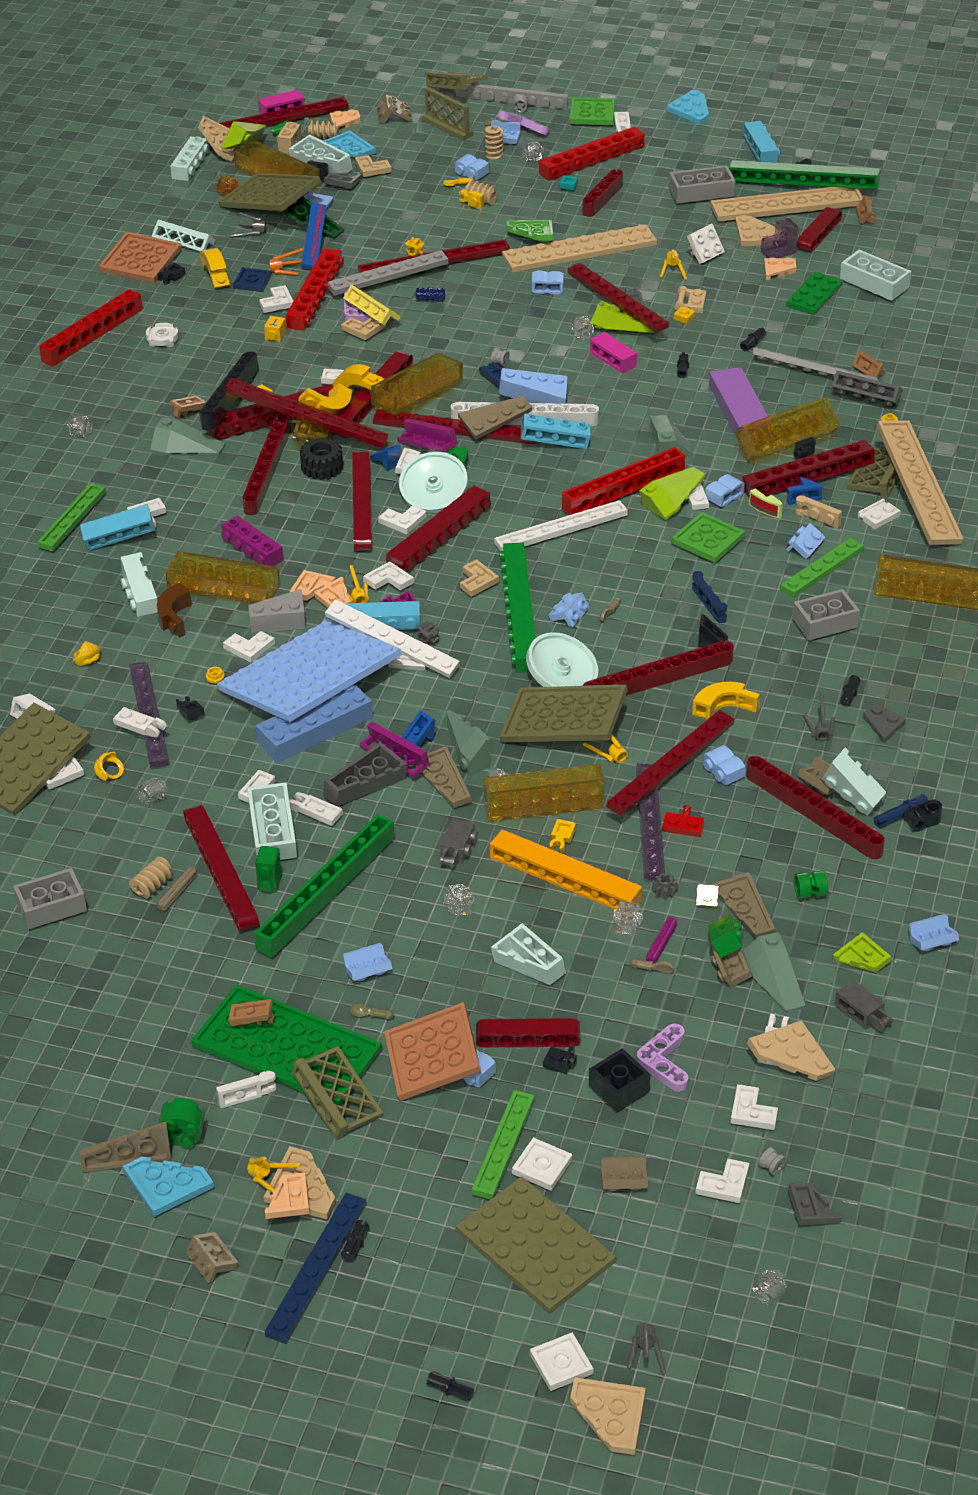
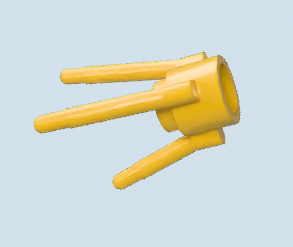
(672, 260)
(358, 594)
(616, 751)
(260, 1168)

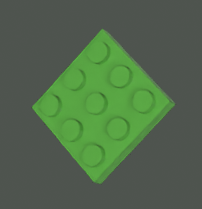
(592, 111)
(708, 537)

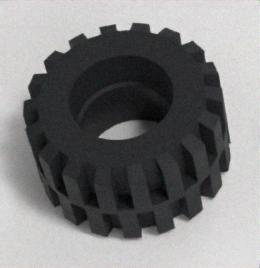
(321, 458)

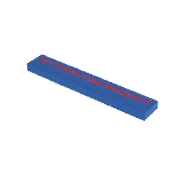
(313, 235)

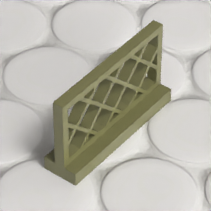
(452, 79)
(445, 123)
(885, 482)
(320, 1096)

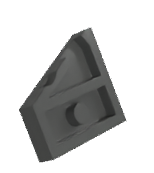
(342, 180)
(883, 721)
(811, 1206)

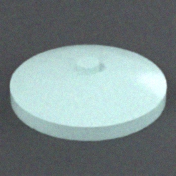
(433, 481)
(560, 661)

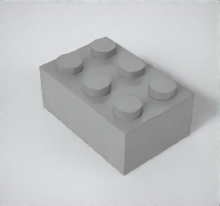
(825, 614)
(50, 898)

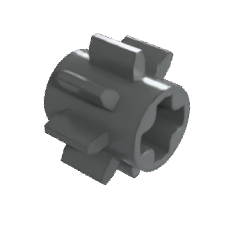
(428, 632)
(664, 885)

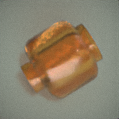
(227, 184)

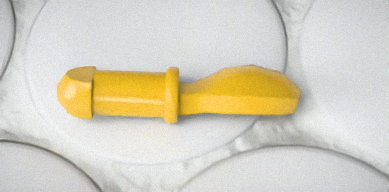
(460, 181)

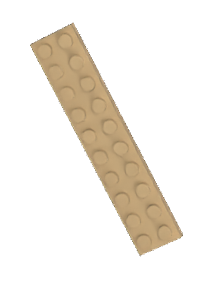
(785, 203)
(579, 248)
(919, 483)

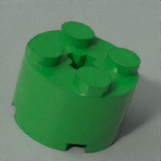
(183, 1121)

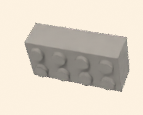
(701, 184)

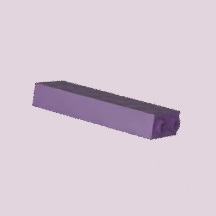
(736, 397)

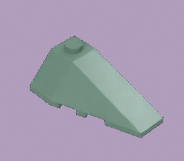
(668, 436)
(176, 437)
(469, 743)
(774, 971)

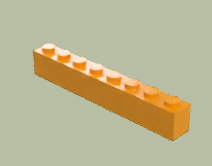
(563, 870)

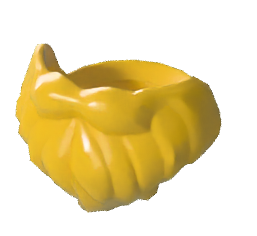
(86, 654)
(109, 757)

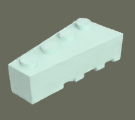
(317, 150)

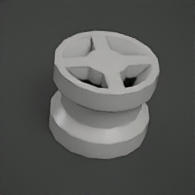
(520, 107)
(500, 357)
(772, 1161)

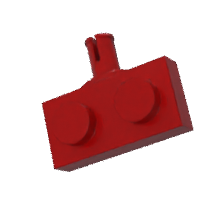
(683, 823)

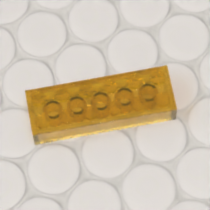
(260, 158)
(416, 383)
(785, 428)
(223, 577)
(927, 582)
(543, 792)

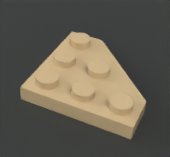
(215, 135)
(752, 230)
(793, 1050)
(320, 1197)
(610, 1411)

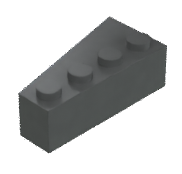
(365, 775)

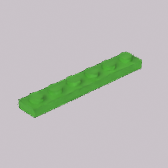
(71, 517)
(821, 567)
(503, 1144)

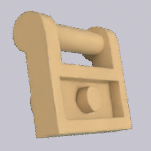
(696, 299)

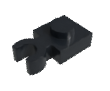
(172, 271)
(189, 709)

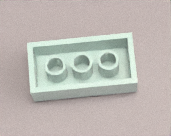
(875, 275)
(272, 818)

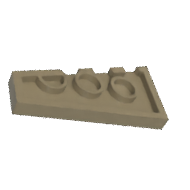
(493, 416)
(446, 778)
(745, 903)
(115, 1153)

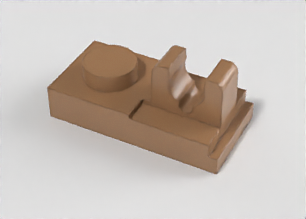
(865, 211)
(868, 364)
(186, 404)
(251, 1012)

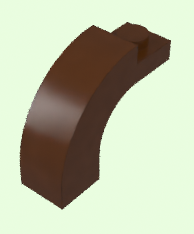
(169, 603)

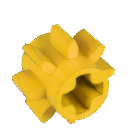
(414, 246)

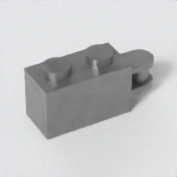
(457, 842)
(862, 1006)

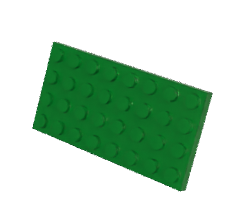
(284, 1041)

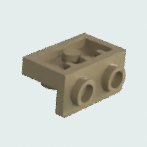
(210, 1255)

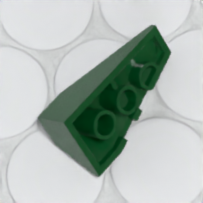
(300, 213)

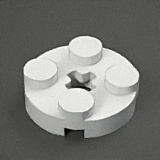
(162, 335)

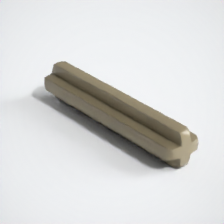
(176, 889)

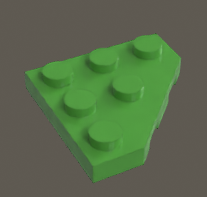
(532, 229)

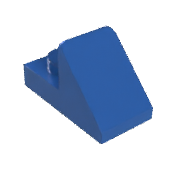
(388, 456)
(806, 488)
(420, 728)

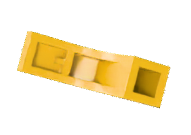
(216, 266)
(357, 375)
(338, 398)
(722, 695)

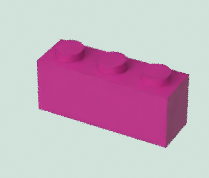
(280, 101)
(613, 352)

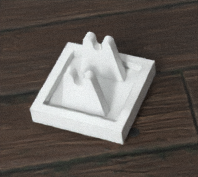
(705, 243)

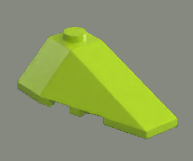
(242, 134)
(610, 317)
(667, 493)

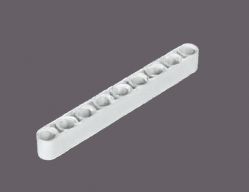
(573, 412)

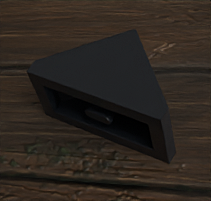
(709, 632)

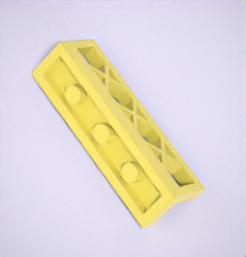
(369, 305)

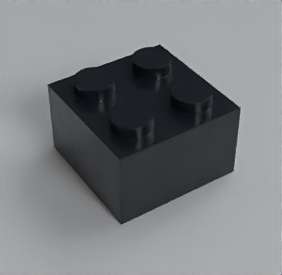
(619, 1079)

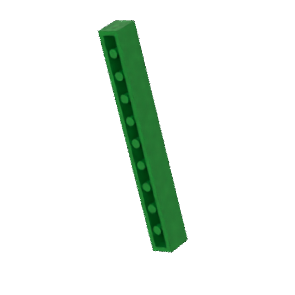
(805, 174)
(518, 599)
(324, 885)

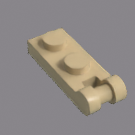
(818, 511)

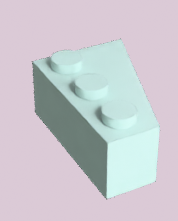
(137, 585)
(853, 784)
(529, 955)

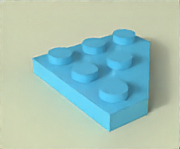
(691, 107)
(351, 144)
(166, 1183)

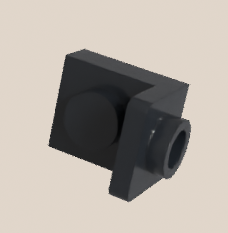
(804, 448)
(560, 1060)

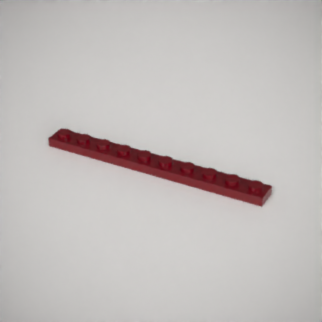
(294, 113)
(454, 255)
(618, 297)
(306, 413)
(504, 433)
(670, 763)

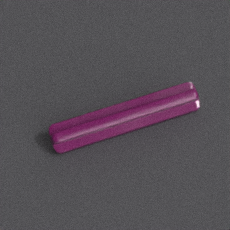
(661, 939)

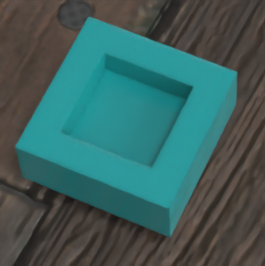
(568, 182)

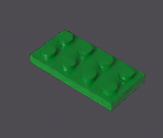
(814, 293)

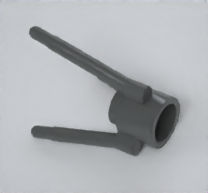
(258, 226)
(823, 730)
(645, 1338)

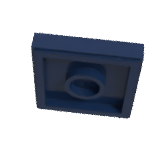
(252, 279)

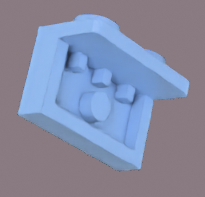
(511, 131)
(806, 541)
(570, 608)
(932, 933)
(366, 962)

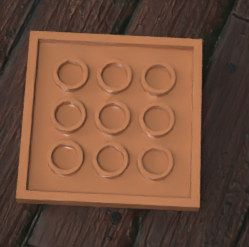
(140, 257)
(432, 1051)

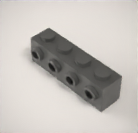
(867, 388)

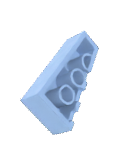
(533, 386)

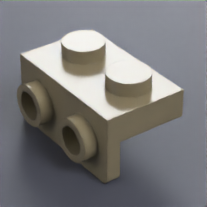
(814, 774)
(732, 967)
(624, 1173)

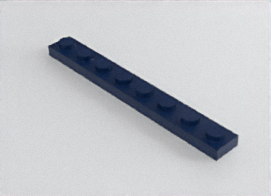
(315, 1268)

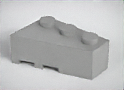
(278, 613)

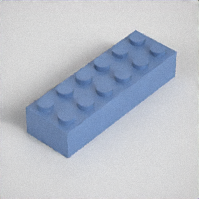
(337, 714)

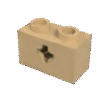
(289, 136)

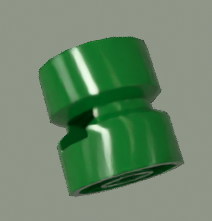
(812, 884)

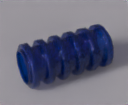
(430, 294)

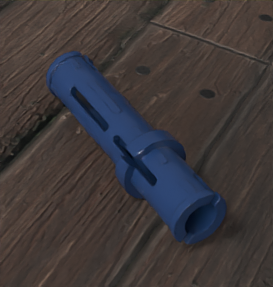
(897, 812)

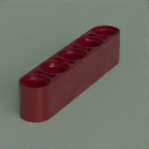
(602, 192)
(819, 229)
(528, 1032)

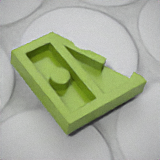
(863, 953)

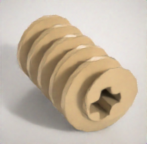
(323, 130)
(494, 142)
(490, 194)
(151, 877)

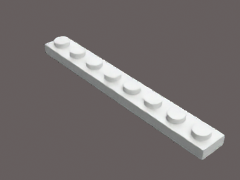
(564, 525)
(409, 646)

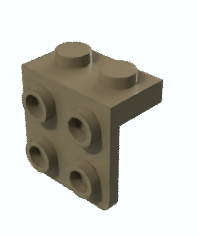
(391, 105)

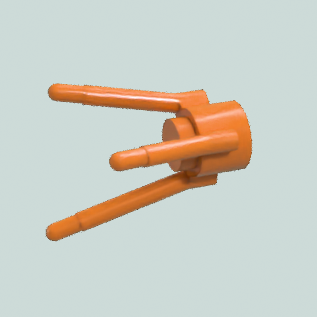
(276, 264)

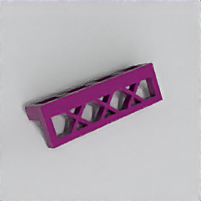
(428, 435)
(399, 746)

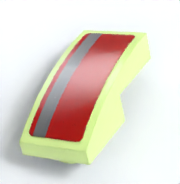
(767, 505)

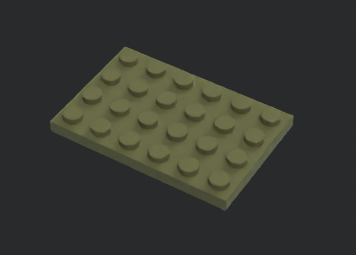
(269, 191)
(564, 713)
(33, 753)
(535, 1244)

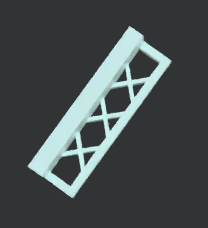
(183, 232)

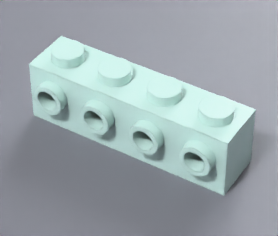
(189, 158)

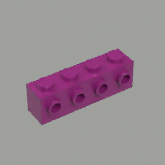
(252, 542)

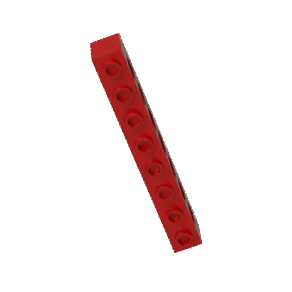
(591, 153)
(314, 289)
(90, 327)
(622, 481)

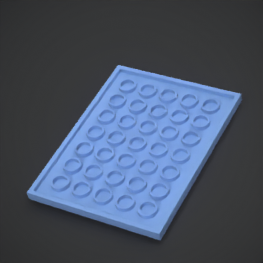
(309, 670)

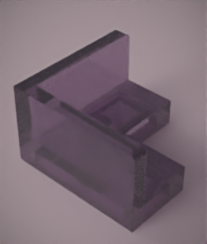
(783, 242)

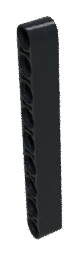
(221, 401)

